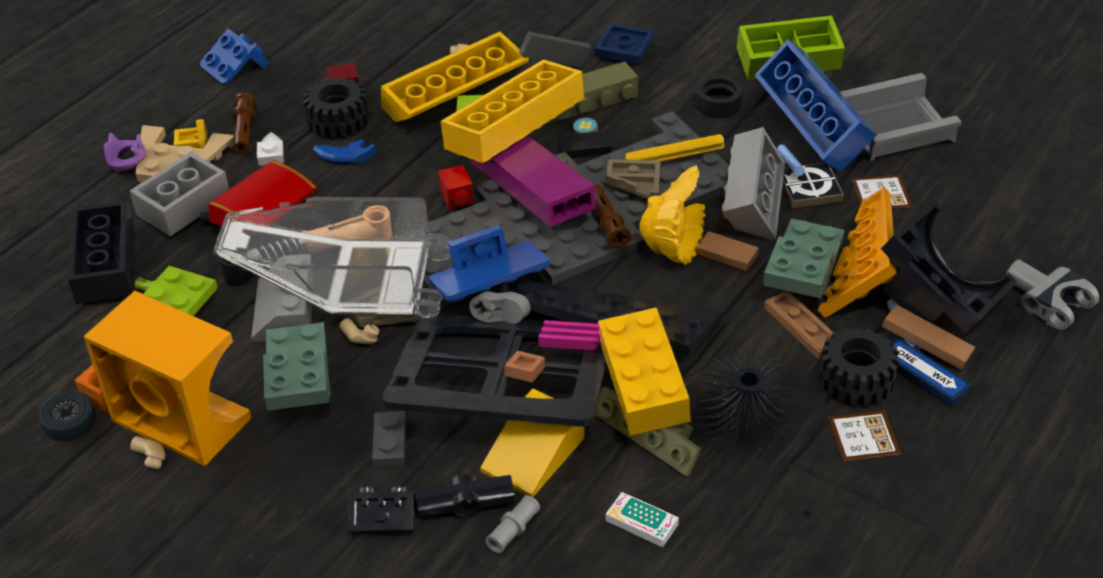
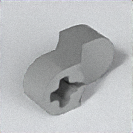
(500, 307)

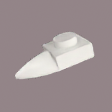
(270, 149)

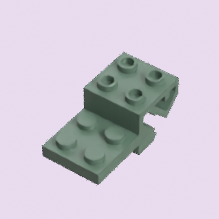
(804, 258)
(296, 367)

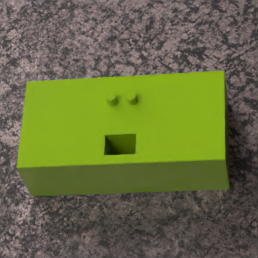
(813, 35)

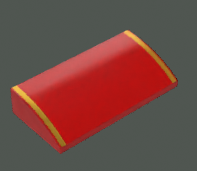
(265, 188)

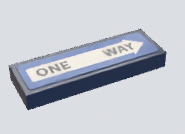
(930, 374)

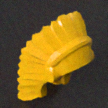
(669, 225)

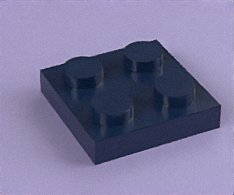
(624, 43)

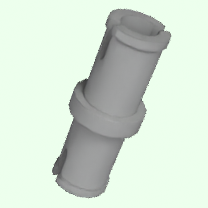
(512, 524)

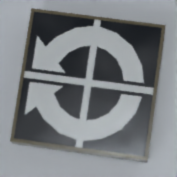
(812, 188)

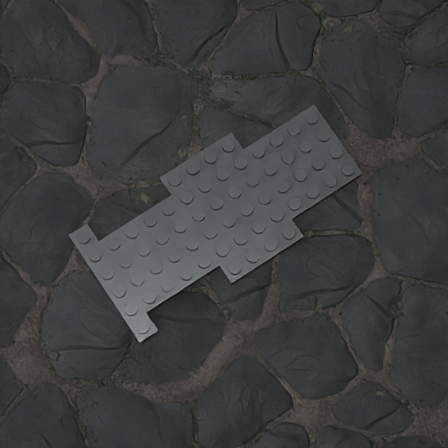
(579, 242)

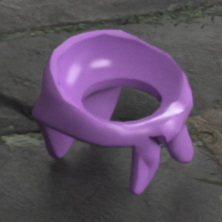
(116, 148)

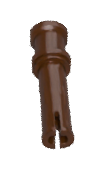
(244, 116)
(610, 221)

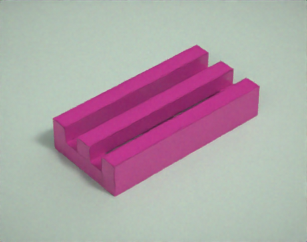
(569, 335)

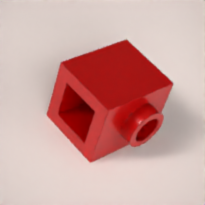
(456, 187)

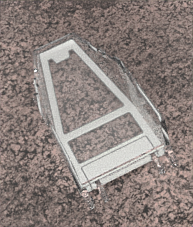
(341, 252)

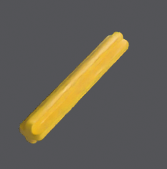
(678, 149)

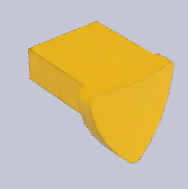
(193, 137)

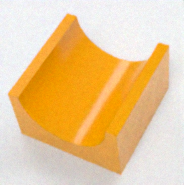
(158, 376)

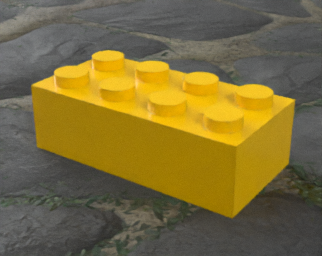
(644, 371)

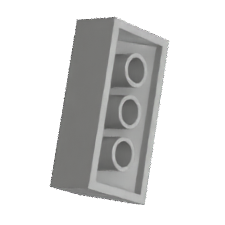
(754, 184)

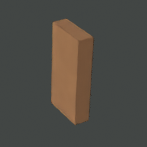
(727, 251)

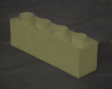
(603, 89)

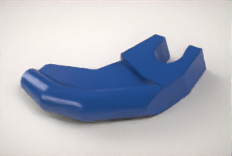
(353, 153)

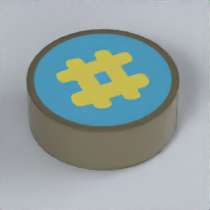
(585, 125)

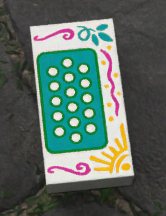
(642, 519)

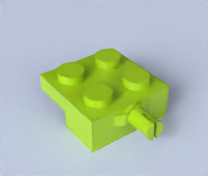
(179, 289)

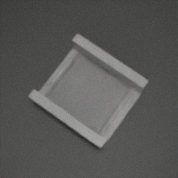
(900, 115)

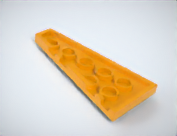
(863, 262)

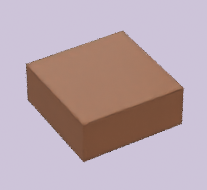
(524, 366)

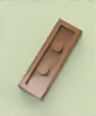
(799, 321)
(928, 336)

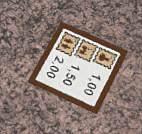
(893, 183)
(864, 435)

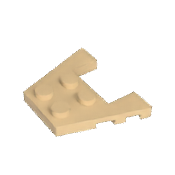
(161, 155)

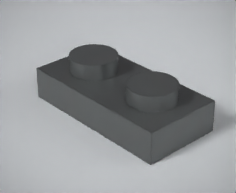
(389, 439)

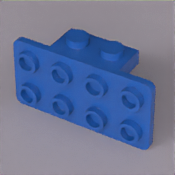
(485, 261)

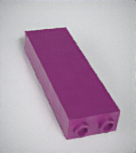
(540, 181)

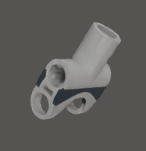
(1052, 293)

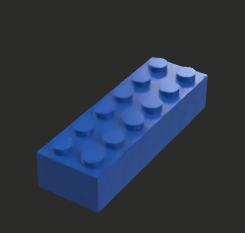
(815, 106)

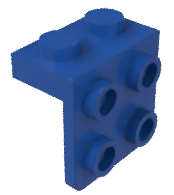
(230, 55)

